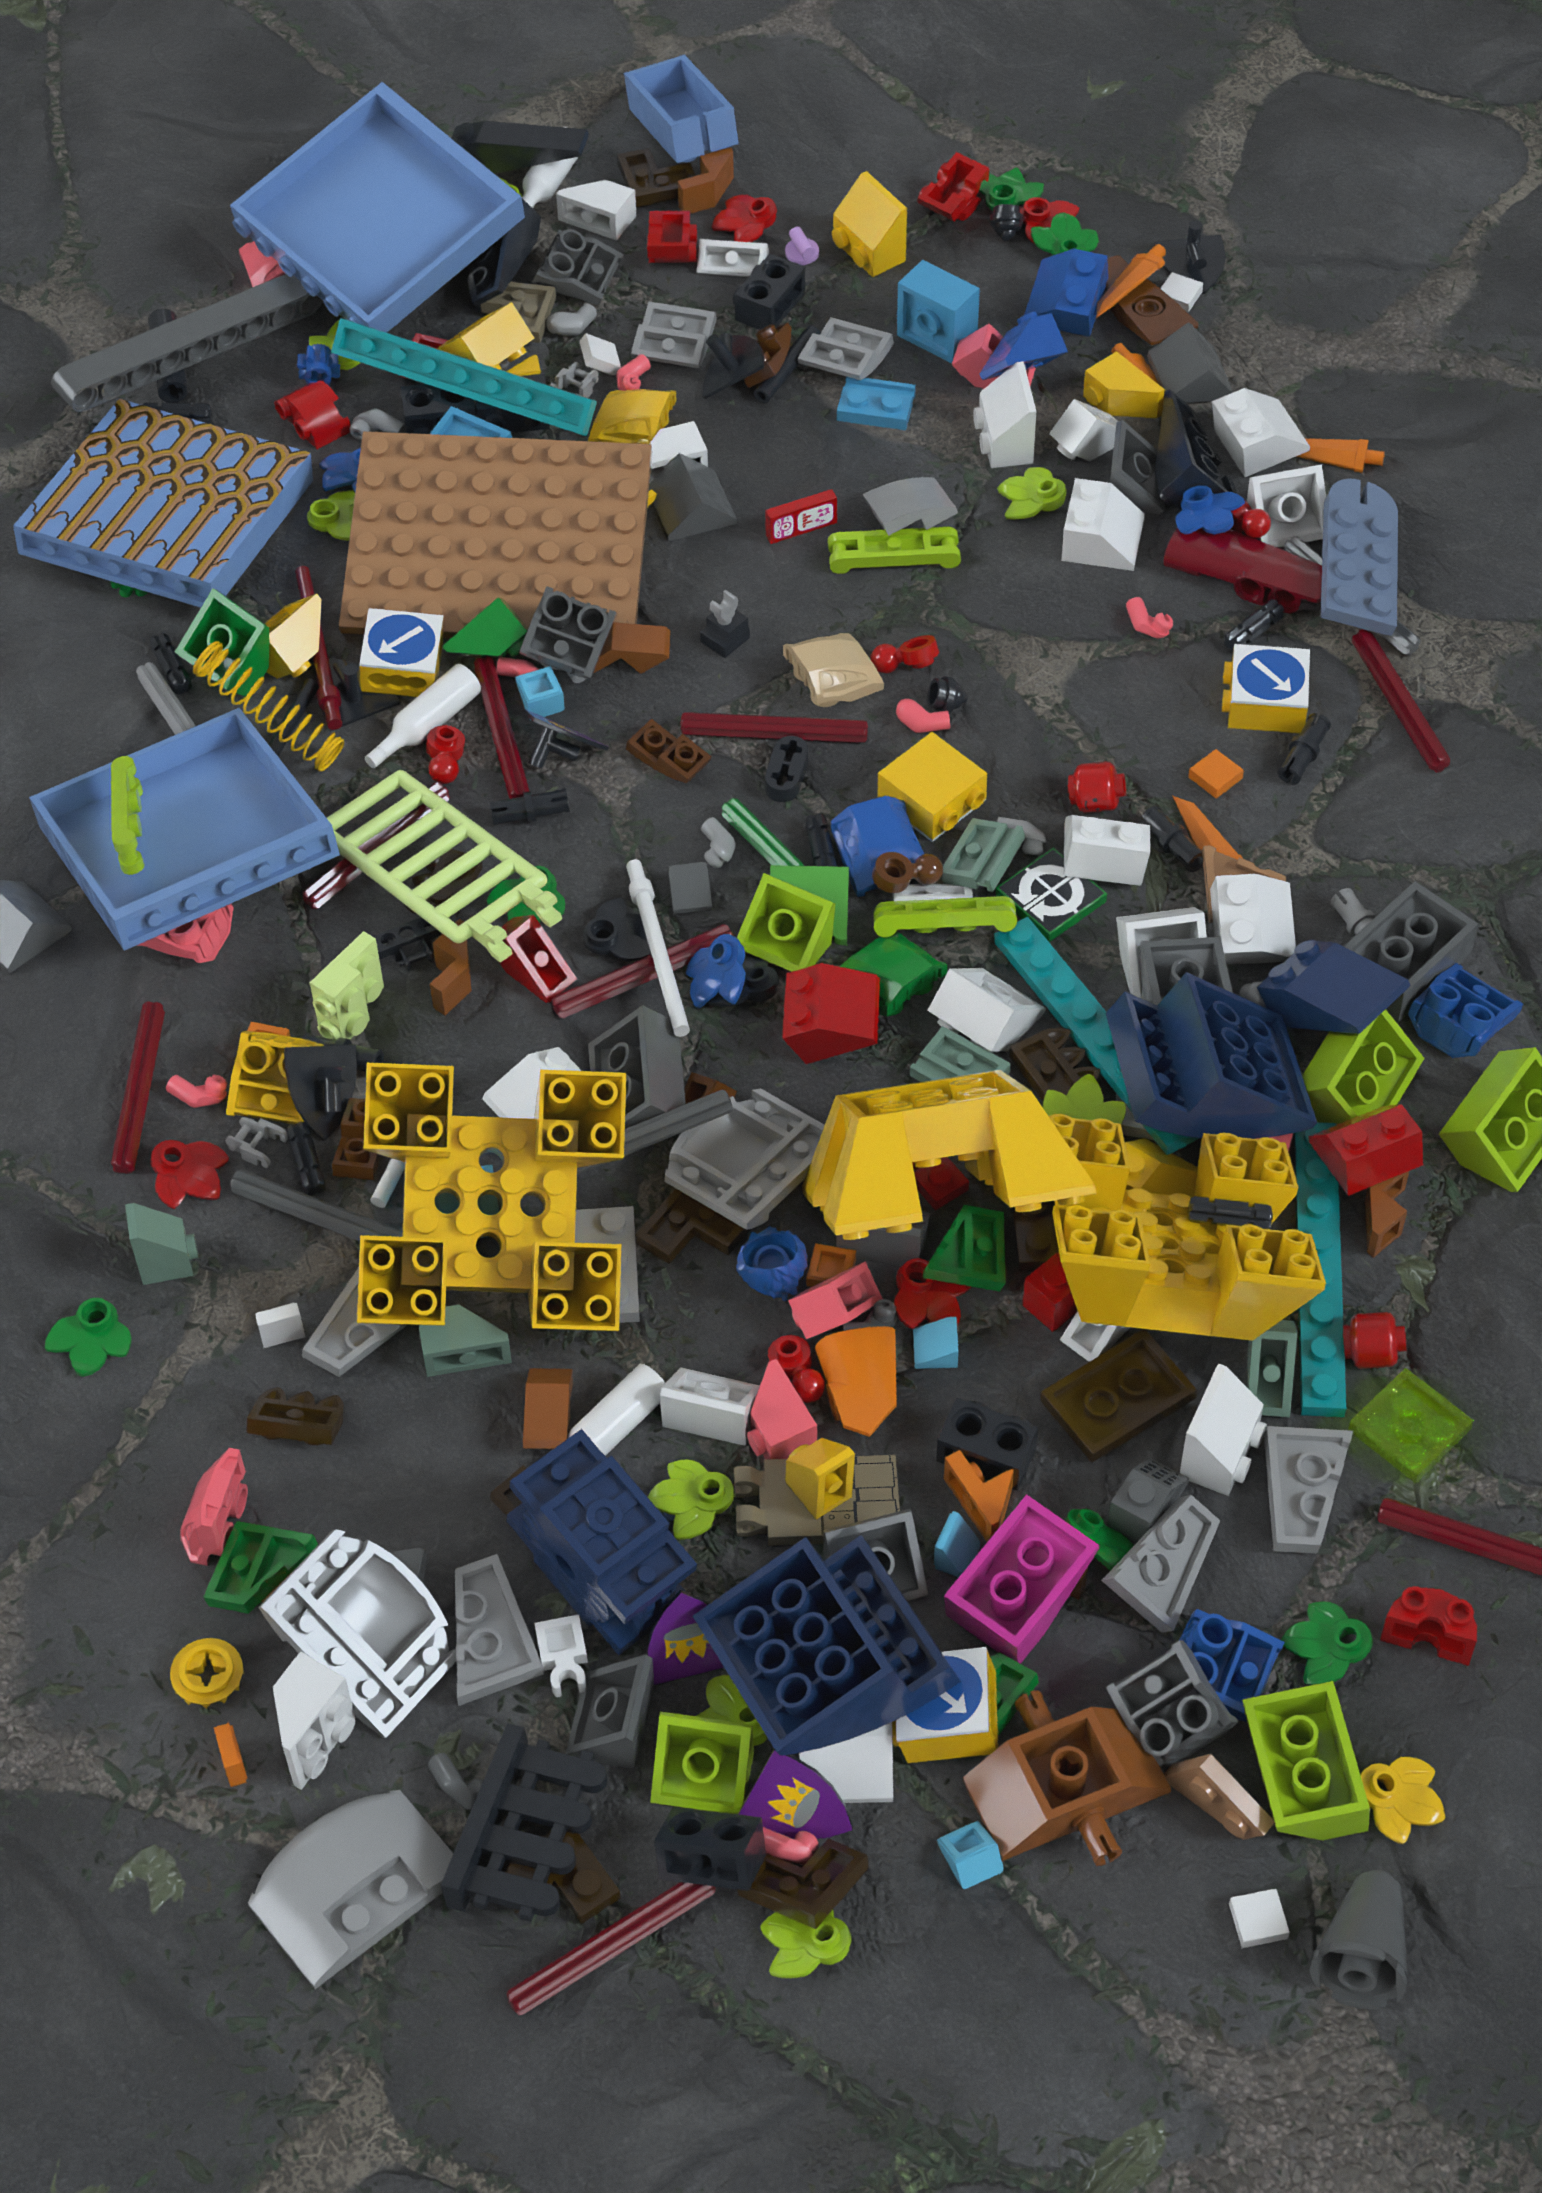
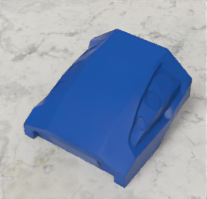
(867, 832)
(1461, 1012)
(1232, 1657)

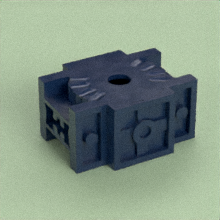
(599, 1540)

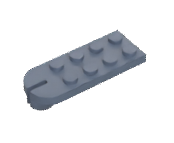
(1360, 557)

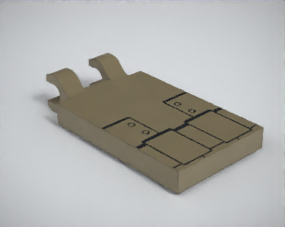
(787, 1518)

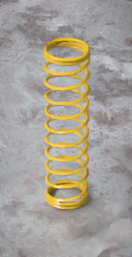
(330, 748)

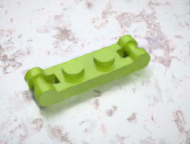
(901, 548)
(124, 814)
(959, 913)

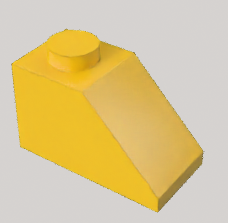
(1122, 389)
(821, 1475)

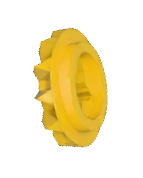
(192, 1661)

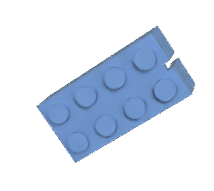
(681, 108)

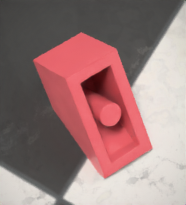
(974, 353)
(835, 1301)
(779, 1417)

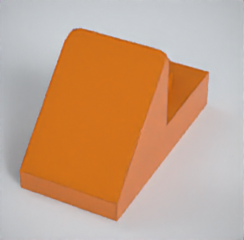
(982, 1500)

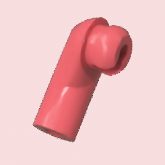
(628, 374)
(1146, 624)
(514, 667)
(919, 719)
(198, 1096)
(793, 1850)

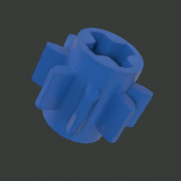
(318, 364)

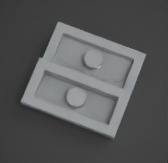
(674, 334)
(846, 349)
(908, 501)

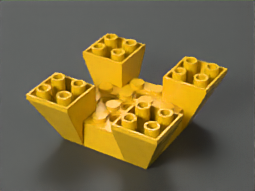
(988, 1119)
(573, 1126)
(1149, 1267)

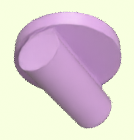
(800, 248)

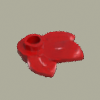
(1040, 212)
(746, 217)
(191, 1174)
(925, 1300)

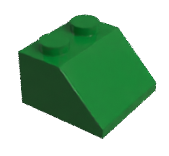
(238, 631)

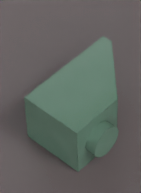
(160, 1244)
(463, 1343)
(1272, 1368)

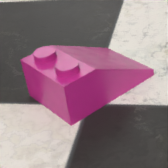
(1020, 1580)

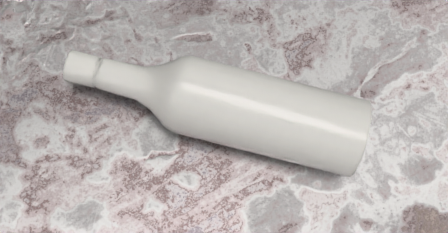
(544, 179)
(428, 711)
(622, 1408)

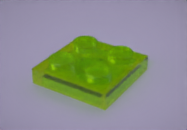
(1410, 1425)

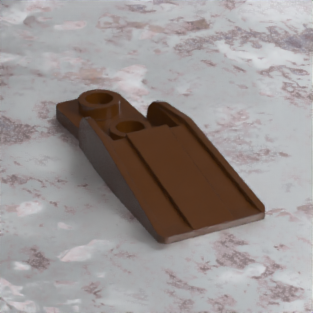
(1147, 308)

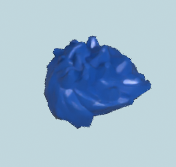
(772, 1262)

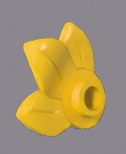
(1406, 1798)

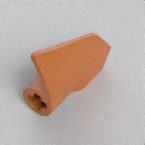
(860, 1376)

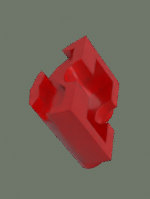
(956, 188)
(671, 237)
(314, 414)
(1434, 1618)

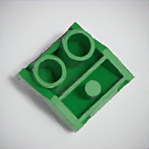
(902, 970)

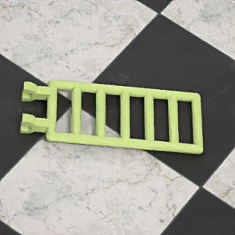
(477, 926)

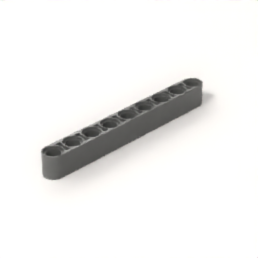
(183, 342)

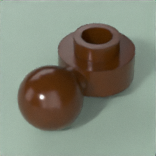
(894, 871)

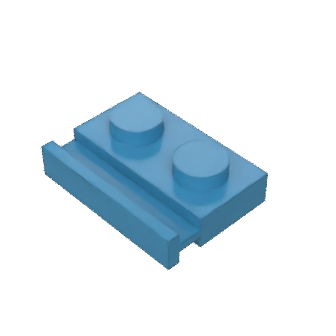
(876, 403)

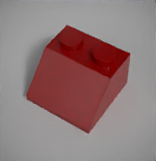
(830, 1011)
(1370, 1147)

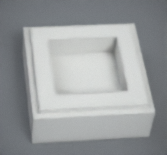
(1183, 290)
(600, 354)
(280, 1325)
(1259, 1918)

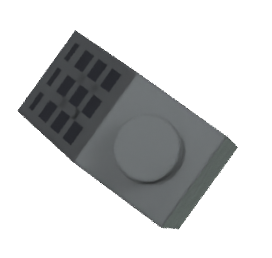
(1144, 1498)

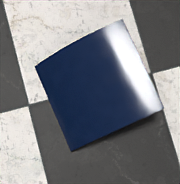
(1209, 1064)
(824, 1647)

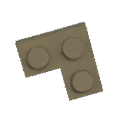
(531, 301)

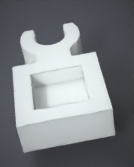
(562, 1650)

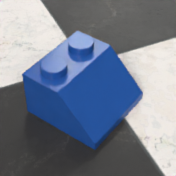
(1070, 289)

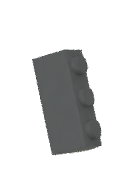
(1416, 939)
(651, 1058)

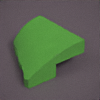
(825, 882)

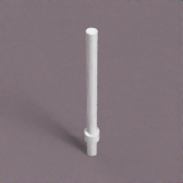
(642, 896)

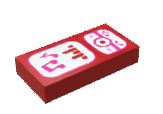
(801, 516)

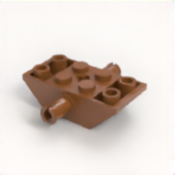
(1031, 1802)

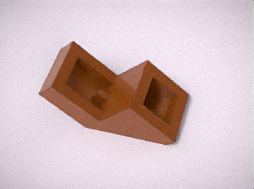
(707, 188)
(637, 645)
(455, 979)
(1383, 1214)
(547, 1407)

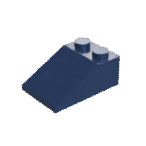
(1330, 988)

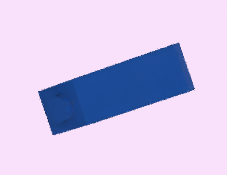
(1033, 341)

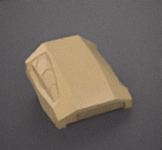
(833, 669)

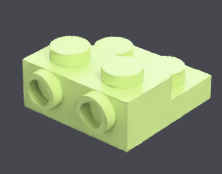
(345, 989)

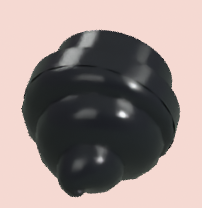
(1006, 220)
(945, 694)

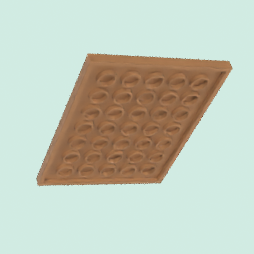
(487, 518)

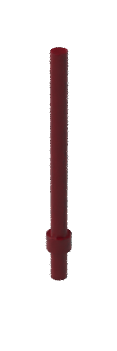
(328, 694)

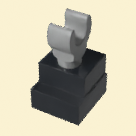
(725, 626)

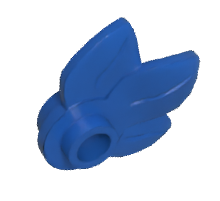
(340, 470)
(1207, 510)
(717, 970)

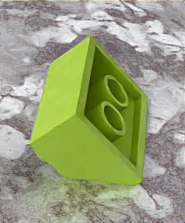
(1361, 1070)
(1501, 1120)
(1308, 1762)

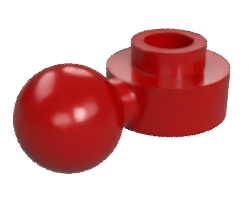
(1252, 521)
(915, 652)
(445, 747)
(797, 1366)

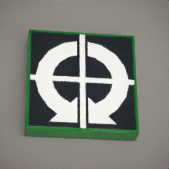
(1049, 897)

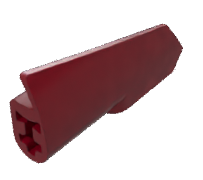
(1254, 567)

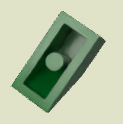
(491, 633)

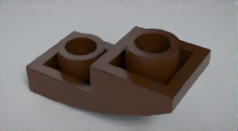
(775, 347)
(669, 755)
(350, 1157)

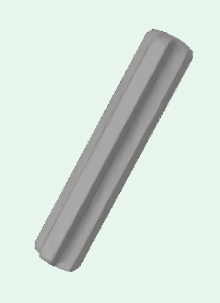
(164, 698)

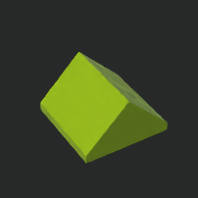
(787, 925)
(702, 1763)

